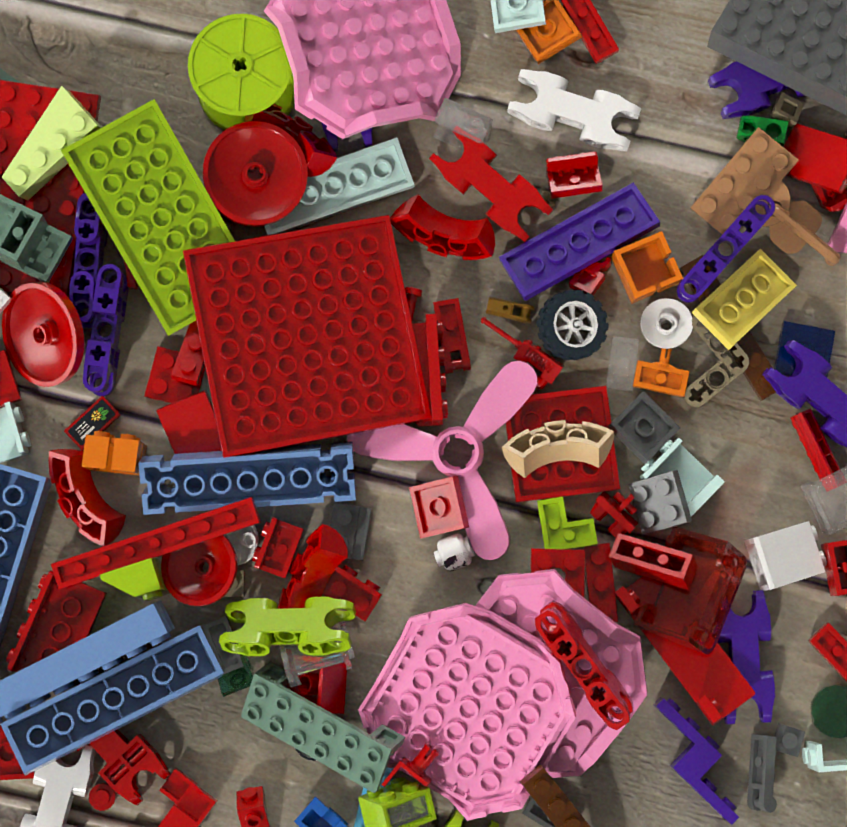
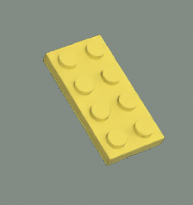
(744, 299)

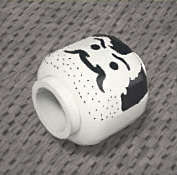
(454, 552)

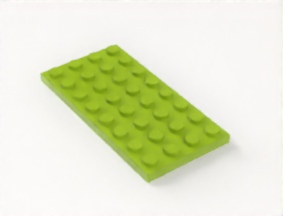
(149, 205)

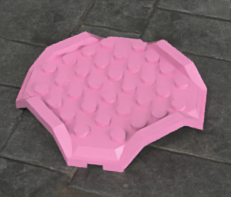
(368, 59)
(519, 601)
(479, 697)

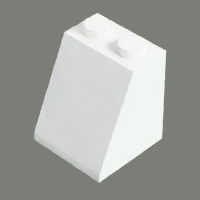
(785, 556)

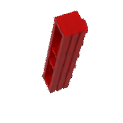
(815, 443)

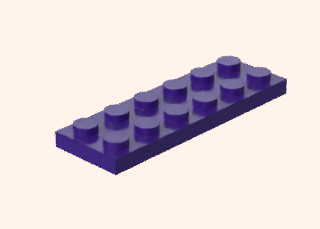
(579, 241)

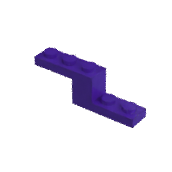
(697, 759)

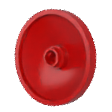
(255, 173)
(43, 334)

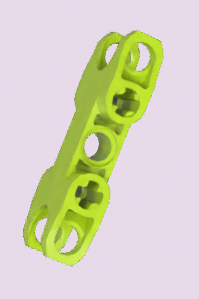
(303, 626)

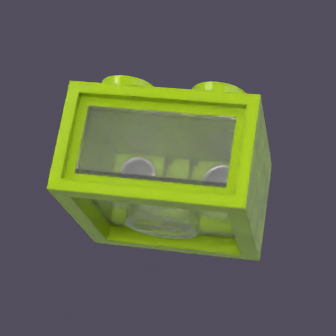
(398, 805)

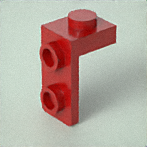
(252, 807)

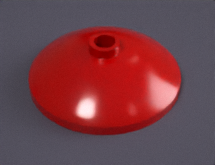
(185, 576)

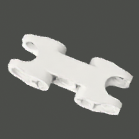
(558, 105)
(61, 785)

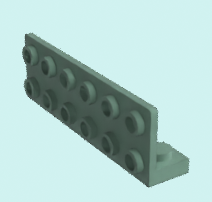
(317, 731)

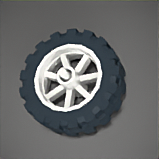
(596, 325)

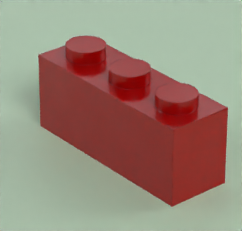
(653, 561)

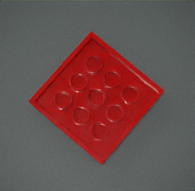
(566, 476)

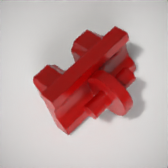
(623, 520)

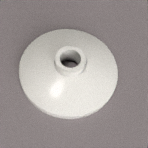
(669, 312)

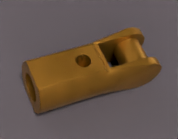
(504, 309)

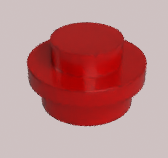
(102, 797)

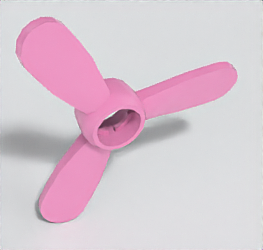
(493, 409)

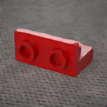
(347, 587)

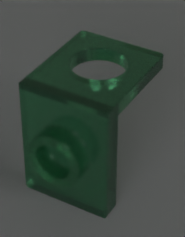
(237, 679)

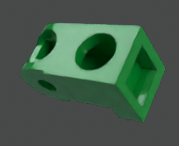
(774, 128)

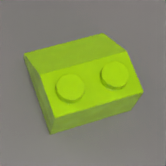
(138, 579)

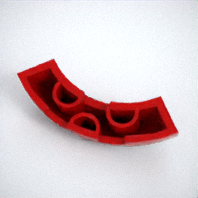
(317, 151)
(444, 233)
(81, 498)
(313, 567)

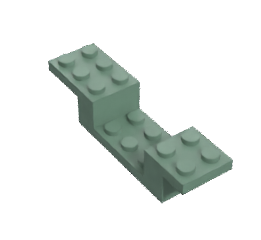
(29, 241)

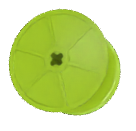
(240, 69)

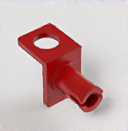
(417, 766)

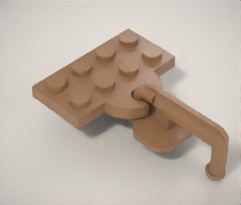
(755, 172)

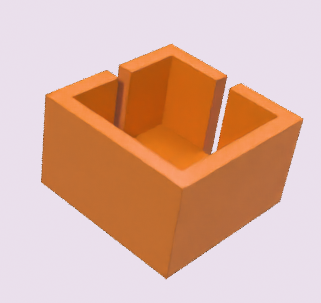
(643, 267)
(112, 454)

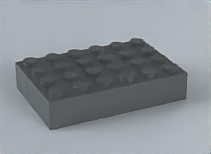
(791, 43)

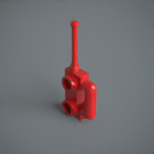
(534, 355)

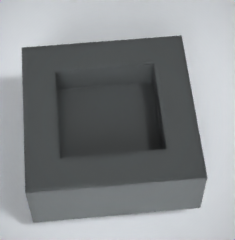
(789, 739)

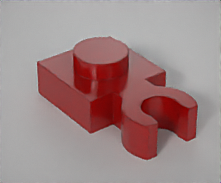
(590, 278)

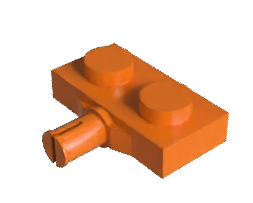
(661, 376)

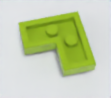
(562, 534)

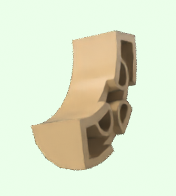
(556, 443)

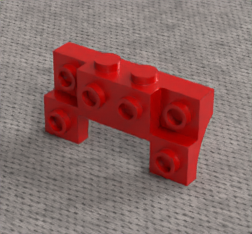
(190, 801)

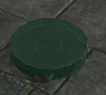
(830, 711)

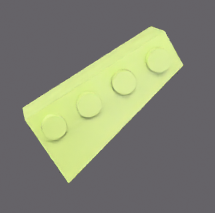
(41, 153)

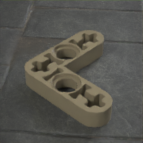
(723, 366)

